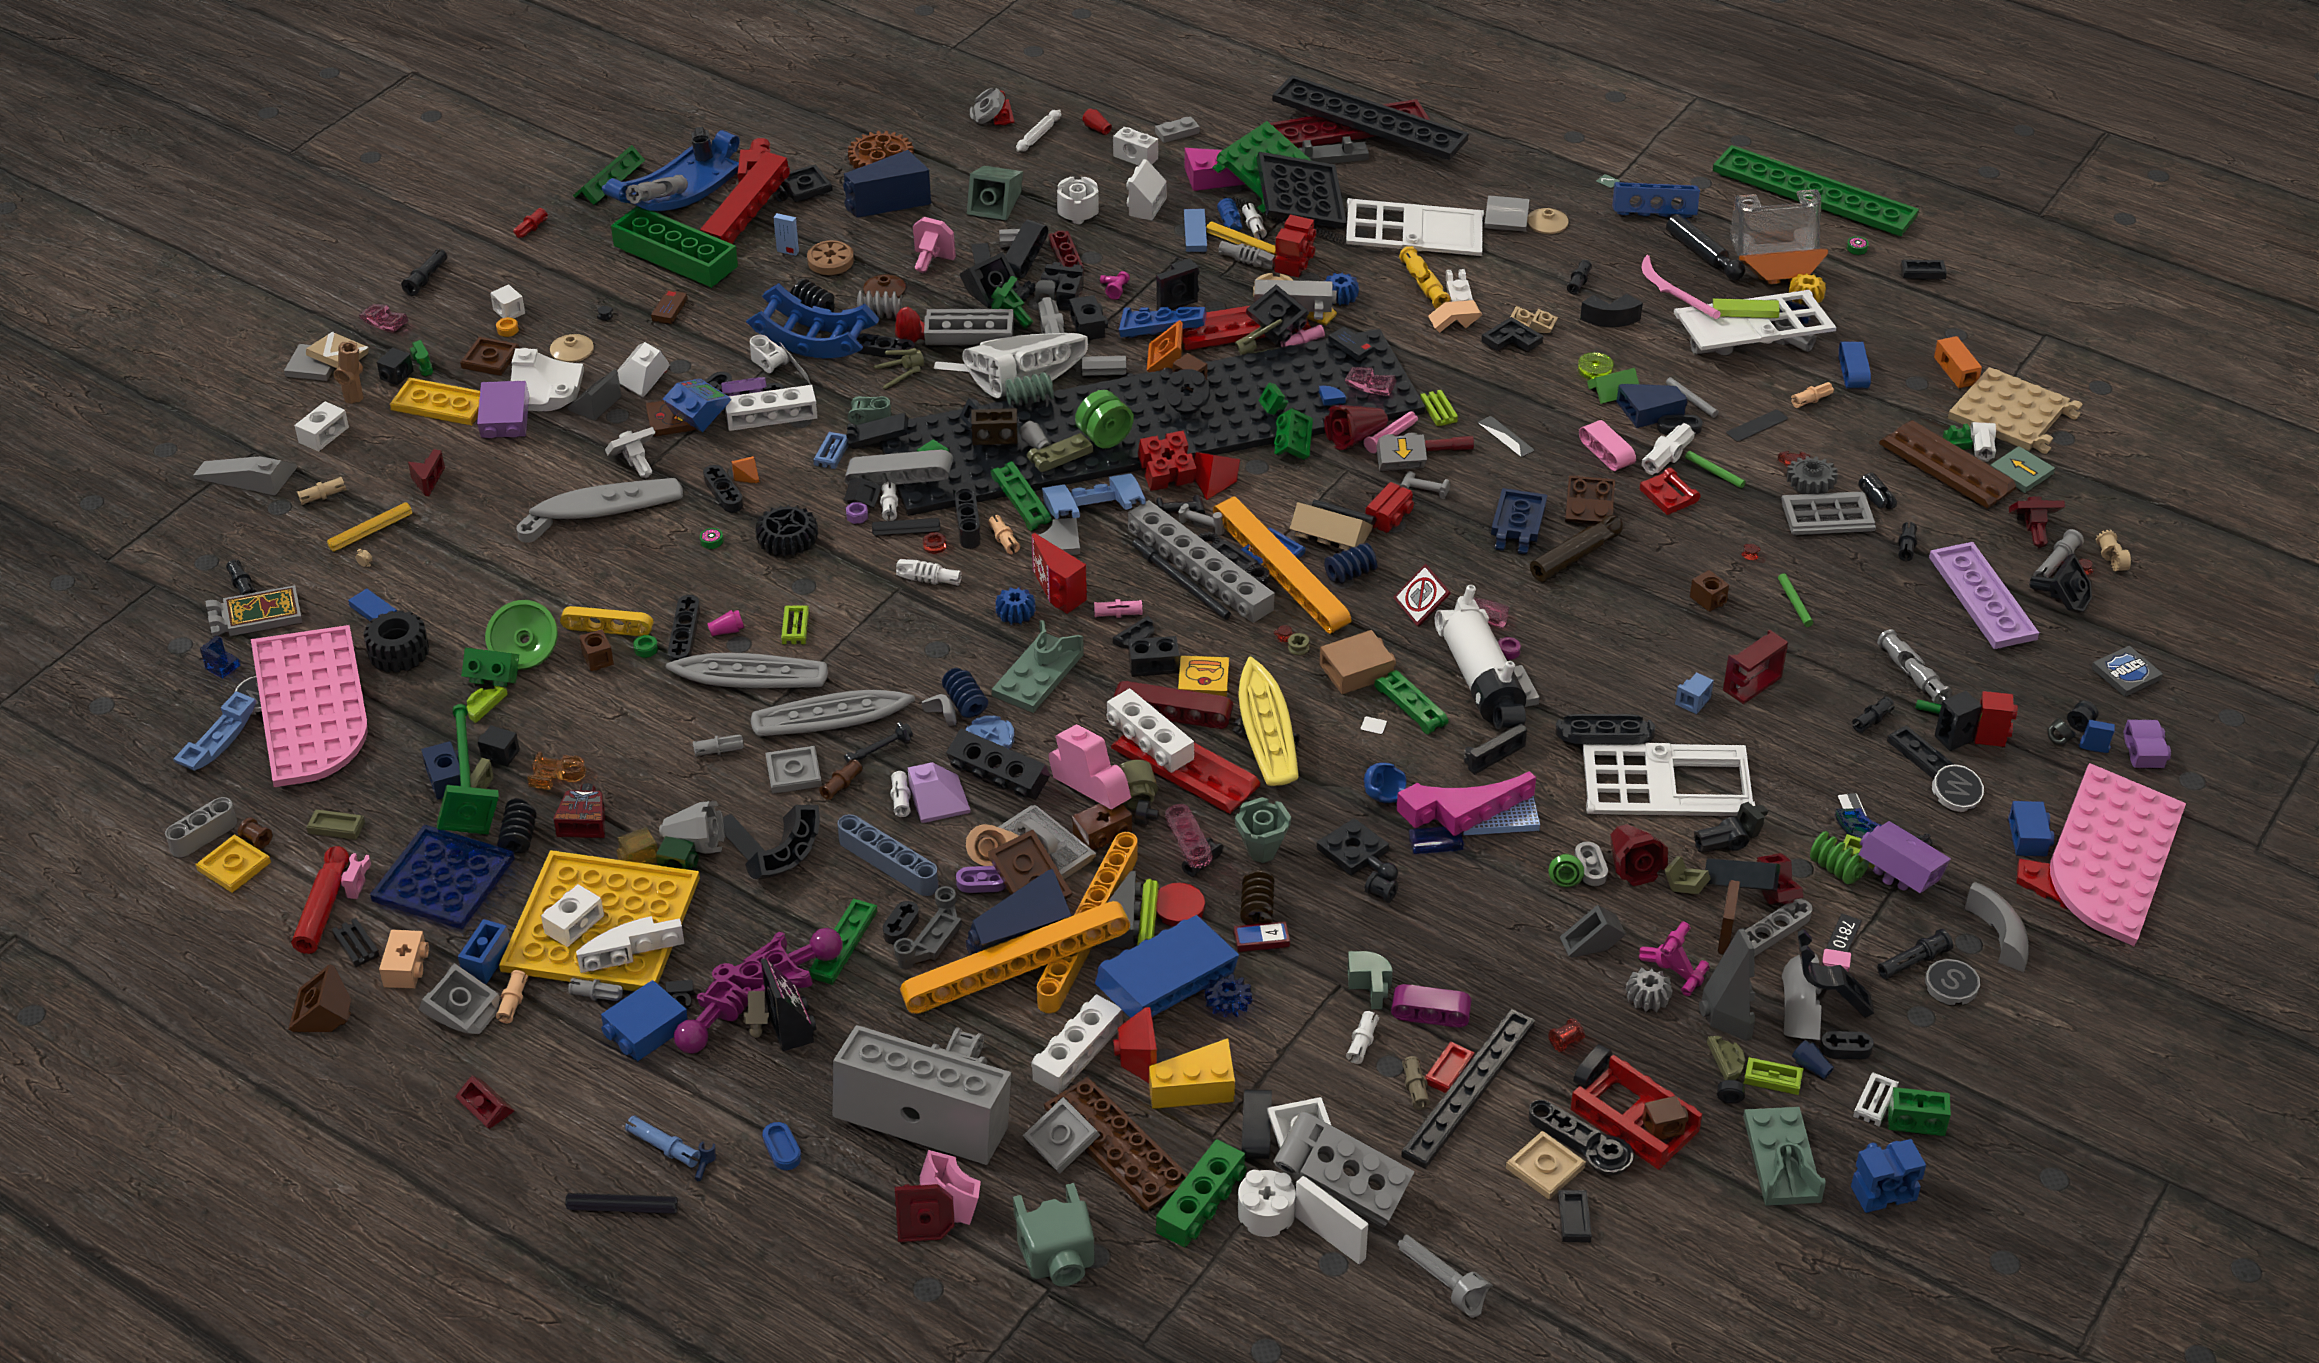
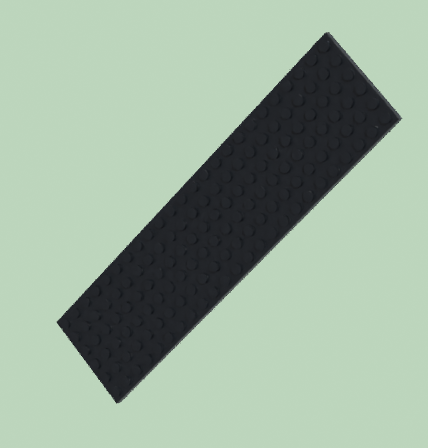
(1226, 423)

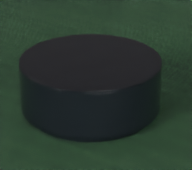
(1731, 1091)

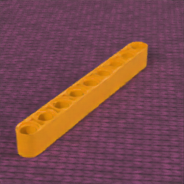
(1284, 566)
(1014, 957)
(1061, 974)

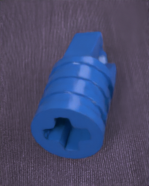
(1229, 214)

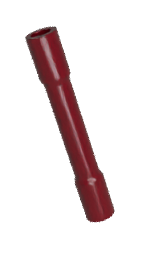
(1453, 443)

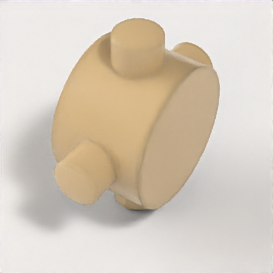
(363, 558)

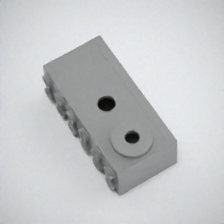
(921, 1094)

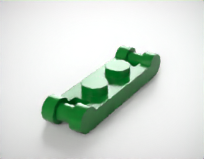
(1021, 495)
(1412, 701)

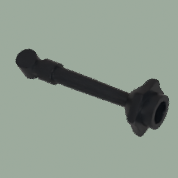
(902, 733)

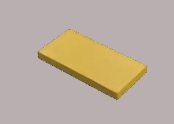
(437, 401)

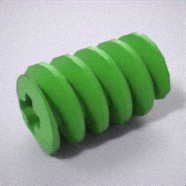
(1838, 860)

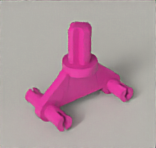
(1673, 956)

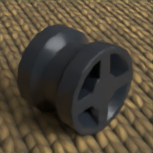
(2081, 714)

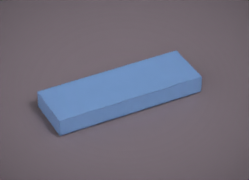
(1195, 230)

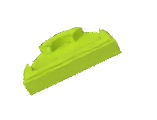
(483, 701)

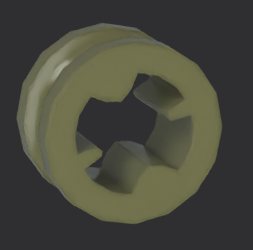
(1296, 649)

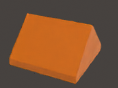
(1165, 348)

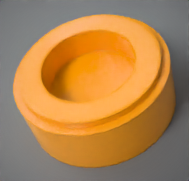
(507, 327)

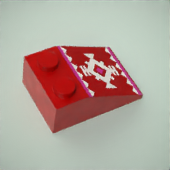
(1059, 574)

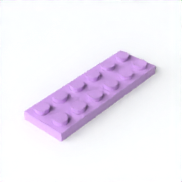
(1984, 595)

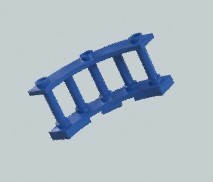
(838, 345)

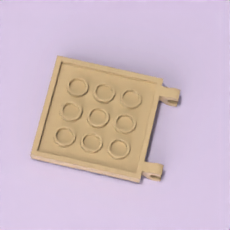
(2016, 407)

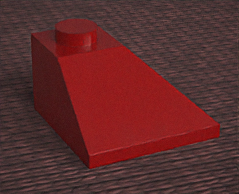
(1137, 1044)

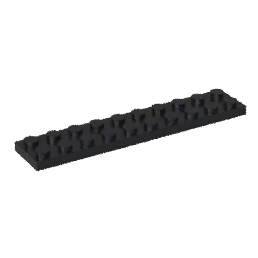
(1370, 117)

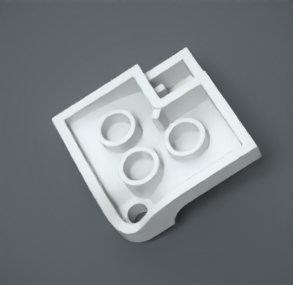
(548, 380)

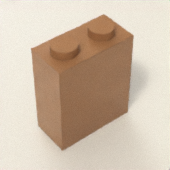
(1356, 661)

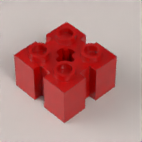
(1295, 246)
(1166, 460)

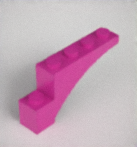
(1463, 807)

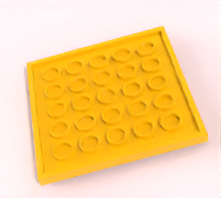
(627, 894)

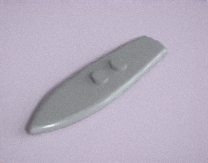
(609, 499)
(751, 670)
(828, 712)

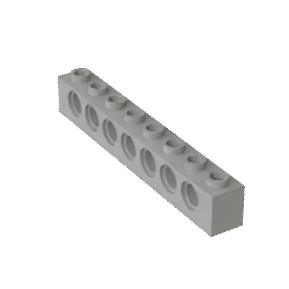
(1201, 561)

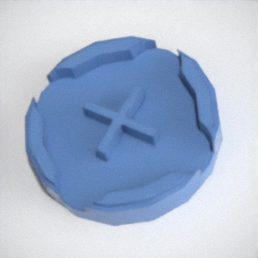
(993, 729)

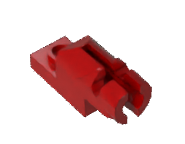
(749, 157)

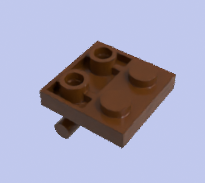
(1589, 499)

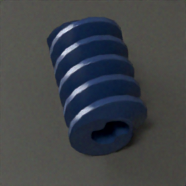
(1350, 563)
(964, 692)

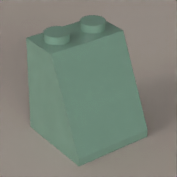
(993, 192)

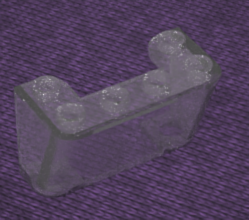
(1776, 227)

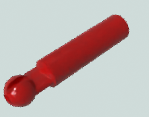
(320, 901)

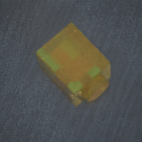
(637, 847)

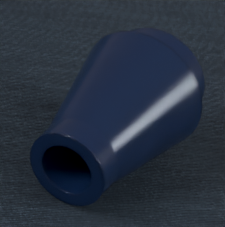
(1811, 1058)

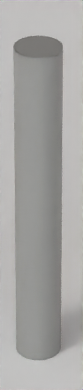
(1693, 398)

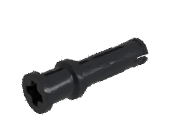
(420, 276)
(1923, 950)

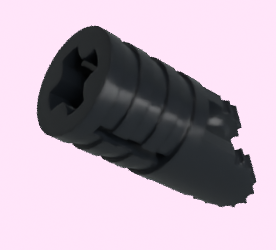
(1877, 491)

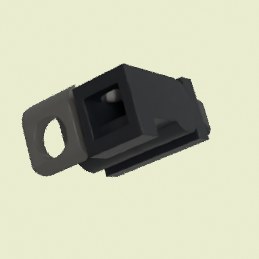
(1066, 281)

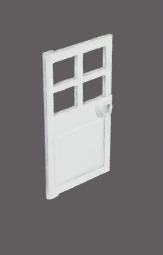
(1422, 226)
(1733, 331)

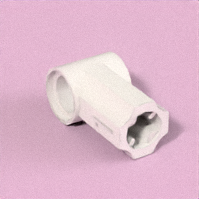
(1983, 439)

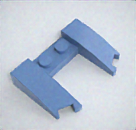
(1122, 488)

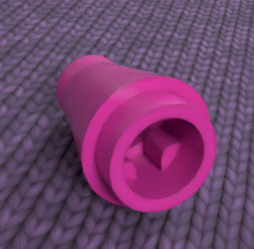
(726, 624)

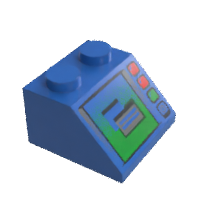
(696, 402)

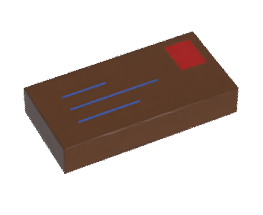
(669, 306)

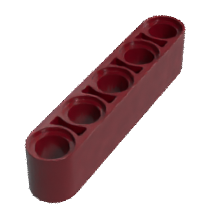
(1183, 705)

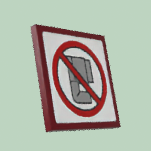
(1422, 595)

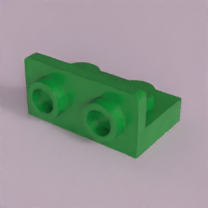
(1293, 434)

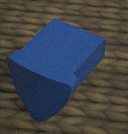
(2097, 736)

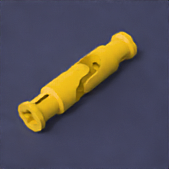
(1424, 277)

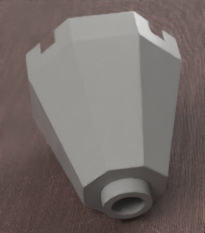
(696, 824)

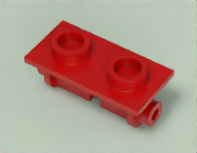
(1005, 114)

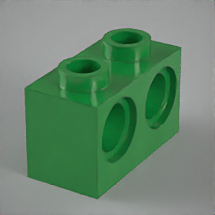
(1919, 1111)

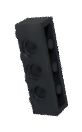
(968, 745)

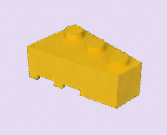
(1194, 1078)

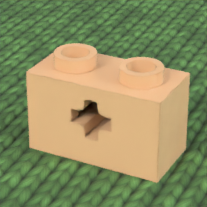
(403, 959)

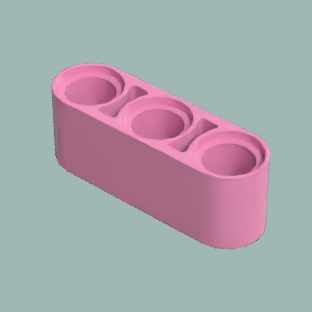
(1607, 445)

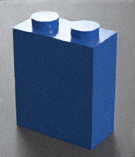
(643, 1020)

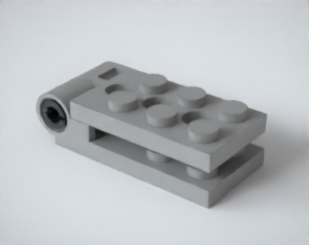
(1313, 1137)

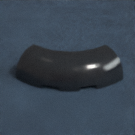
(799, 833)

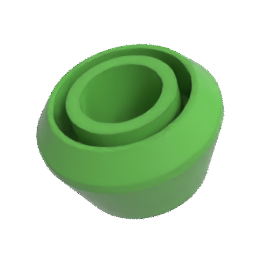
(1566, 870)

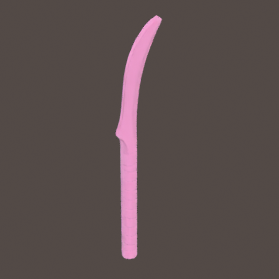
(1666, 287)

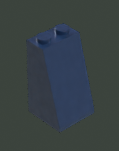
(887, 185)
(1020, 913)

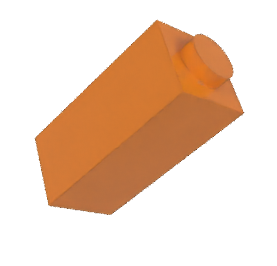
(1957, 362)

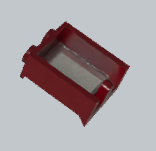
(1755, 667)

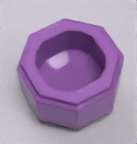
(856, 512)

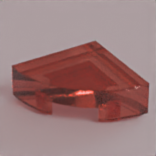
(1786, 457)

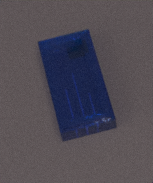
(1434, 840)

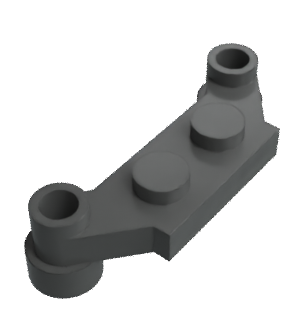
(934, 936)

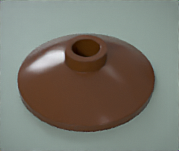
(885, 283)

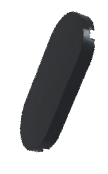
(1605, 729)

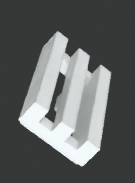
(1869, 1114)

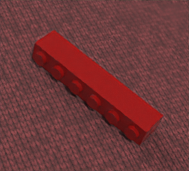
(747, 197)

